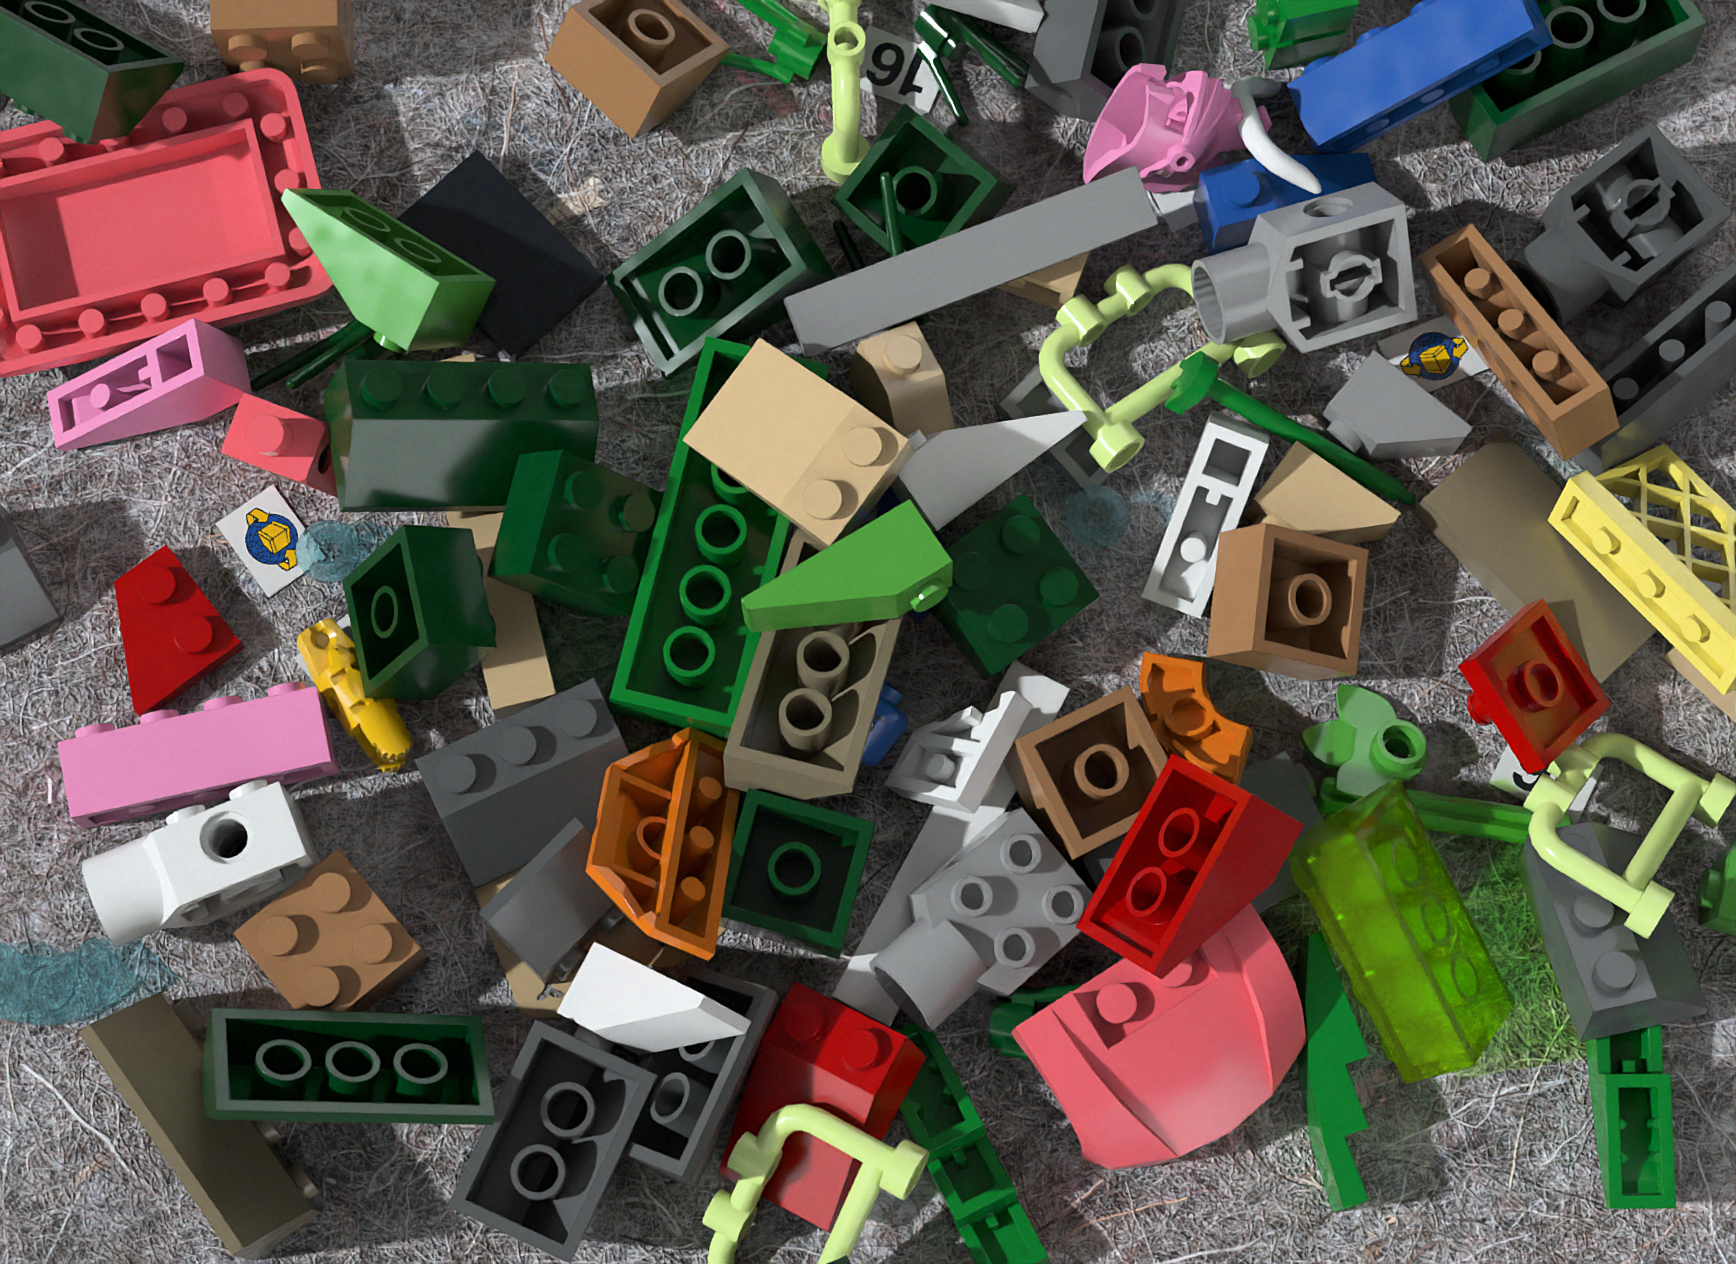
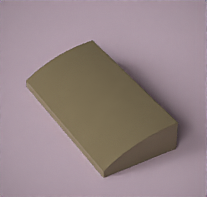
(1498, 527)

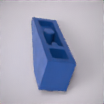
(1235, 193)

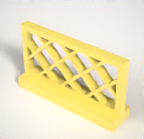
(1644, 570)

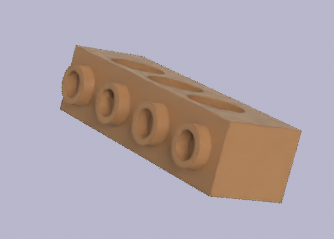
(1519, 342)

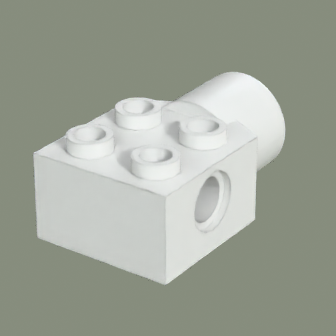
(185, 868)

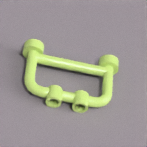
(845, 53)
(1083, 323)
(1635, 888)
(759, 1156)

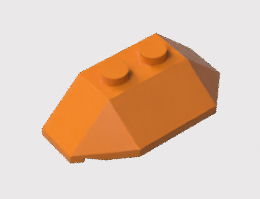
(667, 839)

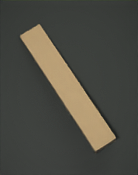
(519, 667)

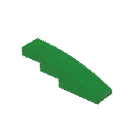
(1324, 1081)
(1633, 1119)
(964, 1162)

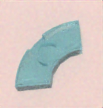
(63, 986)

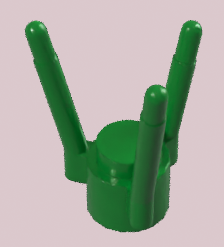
(795, 44)

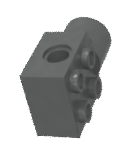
(1619, 228)

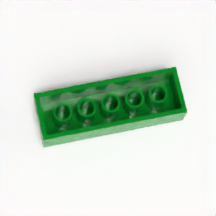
(708, 550)

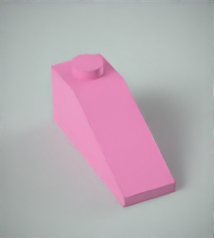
(151, 387)

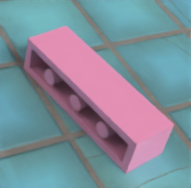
(196, 755)

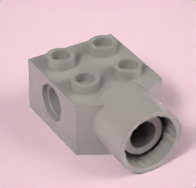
(1313, 272)
(983, 921)

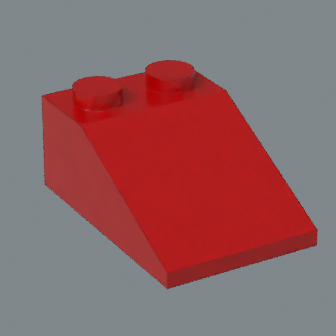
(1186, 867)
(835, 1062)

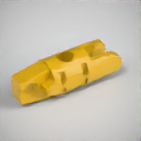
(336, 673)

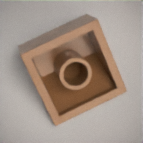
(635, 57)

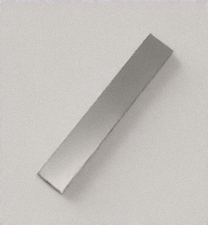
(970, 262)

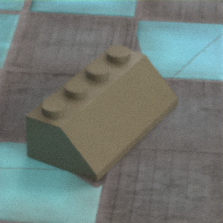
(809, 702)
(224, 1164)

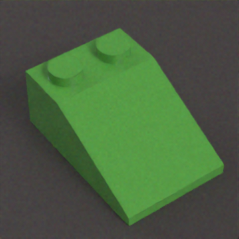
(390, 273)

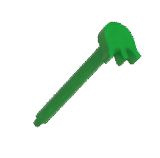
(1200, 380)

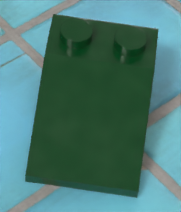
(719, 271)

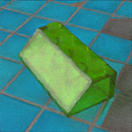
(1402, 934)

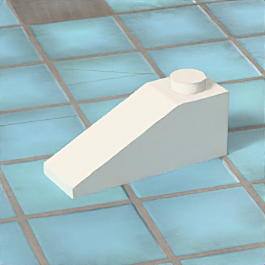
(967, 463)
(1207, 505)
(641, 1008)

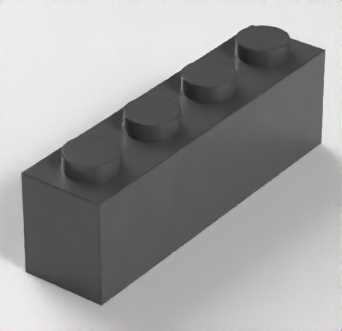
(1668, 373)

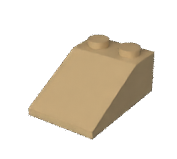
(799, 444)

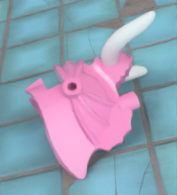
(1181, 125)

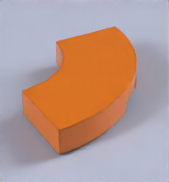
(1186, 719)

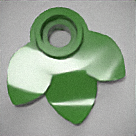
(1360, 740)

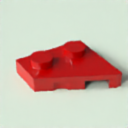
(168, 631)

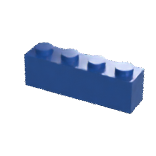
(1412, 68)

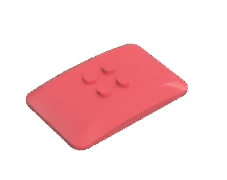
(154, 223)

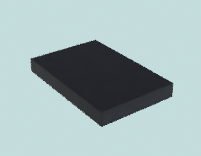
(503, 235)

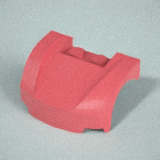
(1173, 1059)

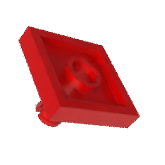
(1533, 687)

